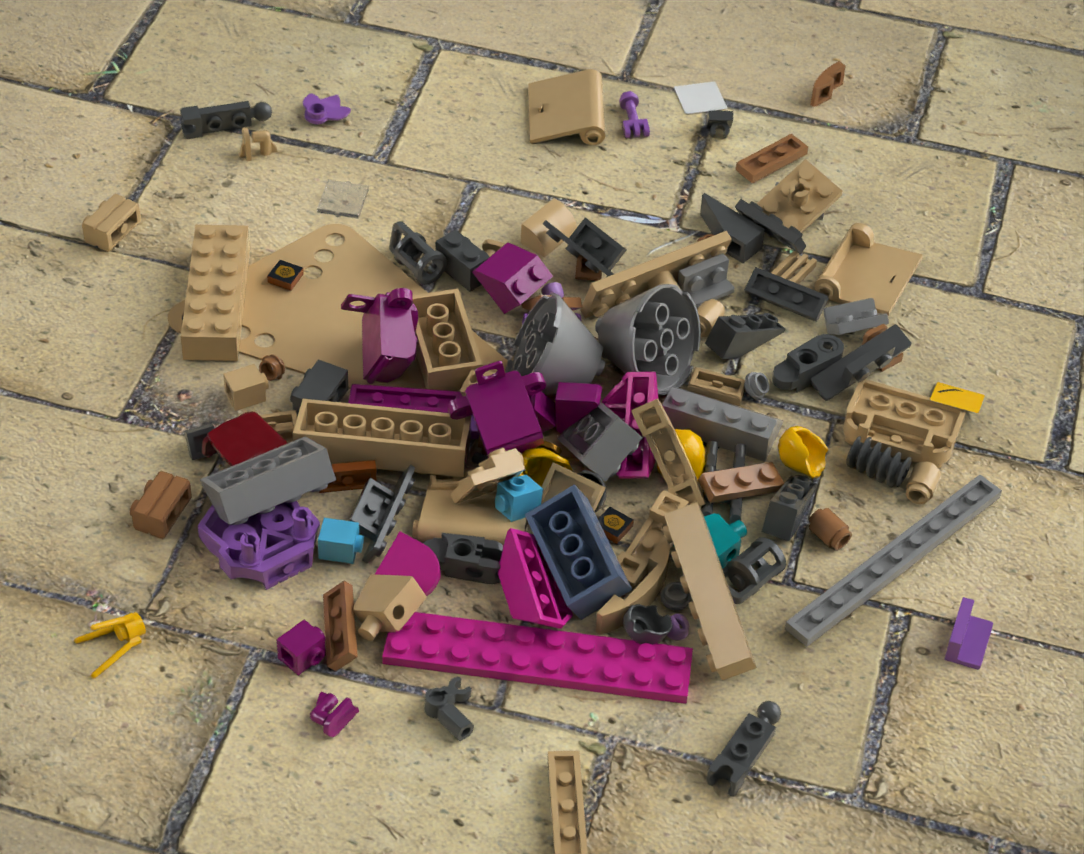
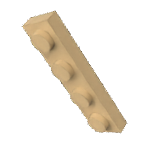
(566, 802)

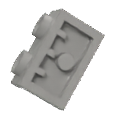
(706, 280)
(853, 317)

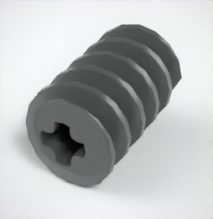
(877, 462)

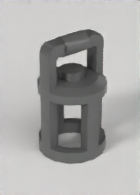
(410, 248)
(745, 577)

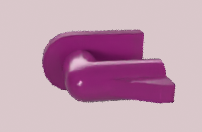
(338, 719)

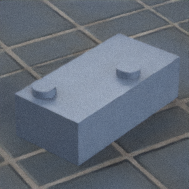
(577, 552)

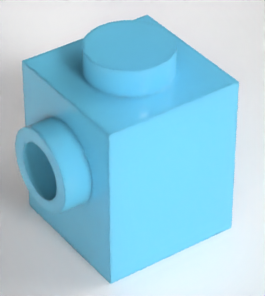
(517, 497)
(339, 540)

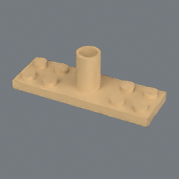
(645, 276)

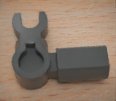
(440, 704)

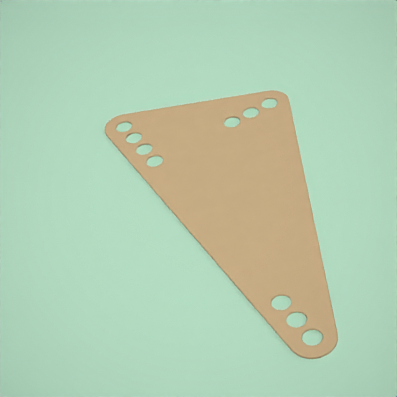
(310, 316)

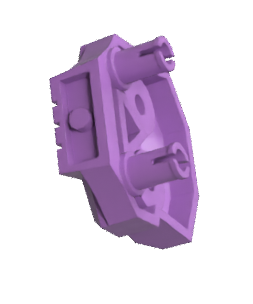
(266, 548)

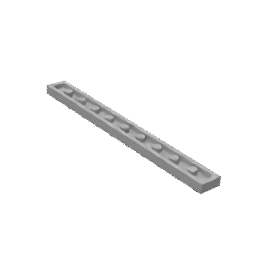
(892, 560)

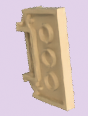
(903, 422)

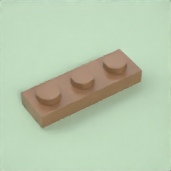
(771, 158)
(741, 482)
(340, 626)

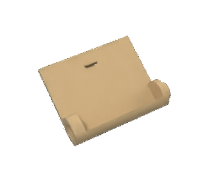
(569, 106)
(866, 269)
(470, 517)

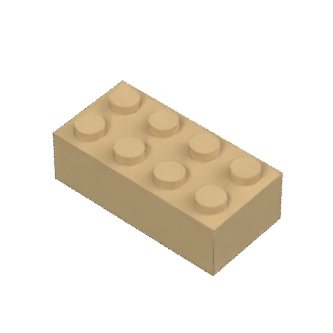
(445, 340)

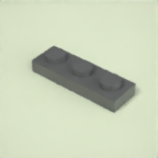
(772, 225)
(786, 294)

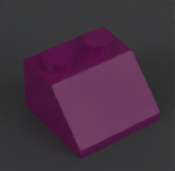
(512, 276)

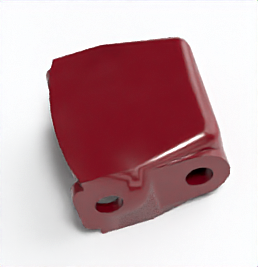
(242, 439)

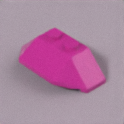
(628, 394)
(529, 582)

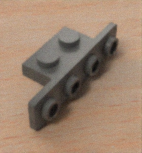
(592, 243)
(861, 362)
(377, 509)

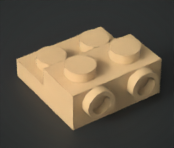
(483, 480)

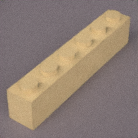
(709, 591)

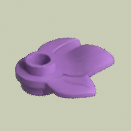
(324, 109)

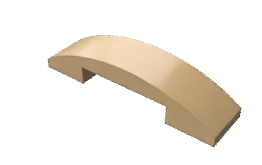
(668, 452)
(650, 537)
(612, 613)

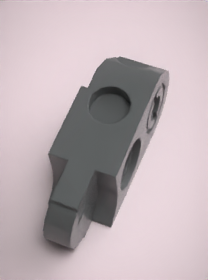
(807, 362)
(468, 557)

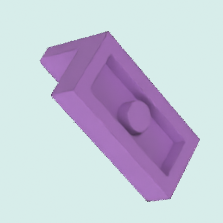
(968, 637)

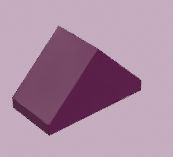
(574, 402)

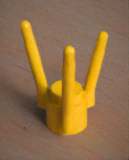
(126, 628)

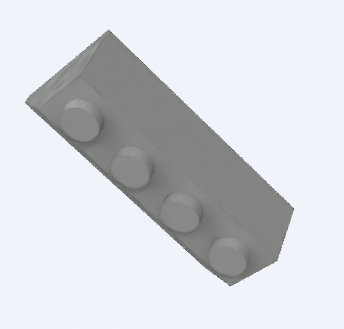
(722, 422)
(269, 480)

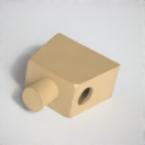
(387, 604)

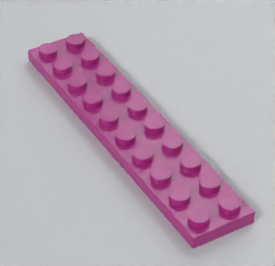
(541, 657)

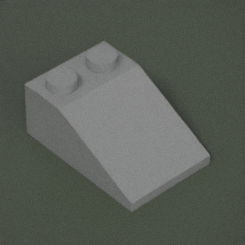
(601, 441)

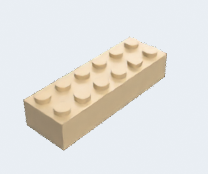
(215, 293)
(387, 435)

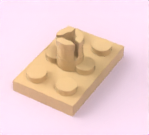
(801, 197)

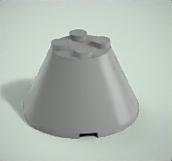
(653, 335)
(556, 346)

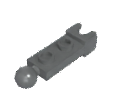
(221, 117)
(745, 747)

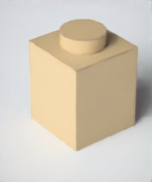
(245, 387)

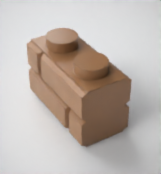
(160, 504)

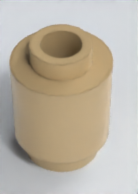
(708, 314)
(922, 482)

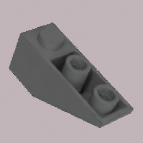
(745, 234)
(740, 334)
(789, 507)

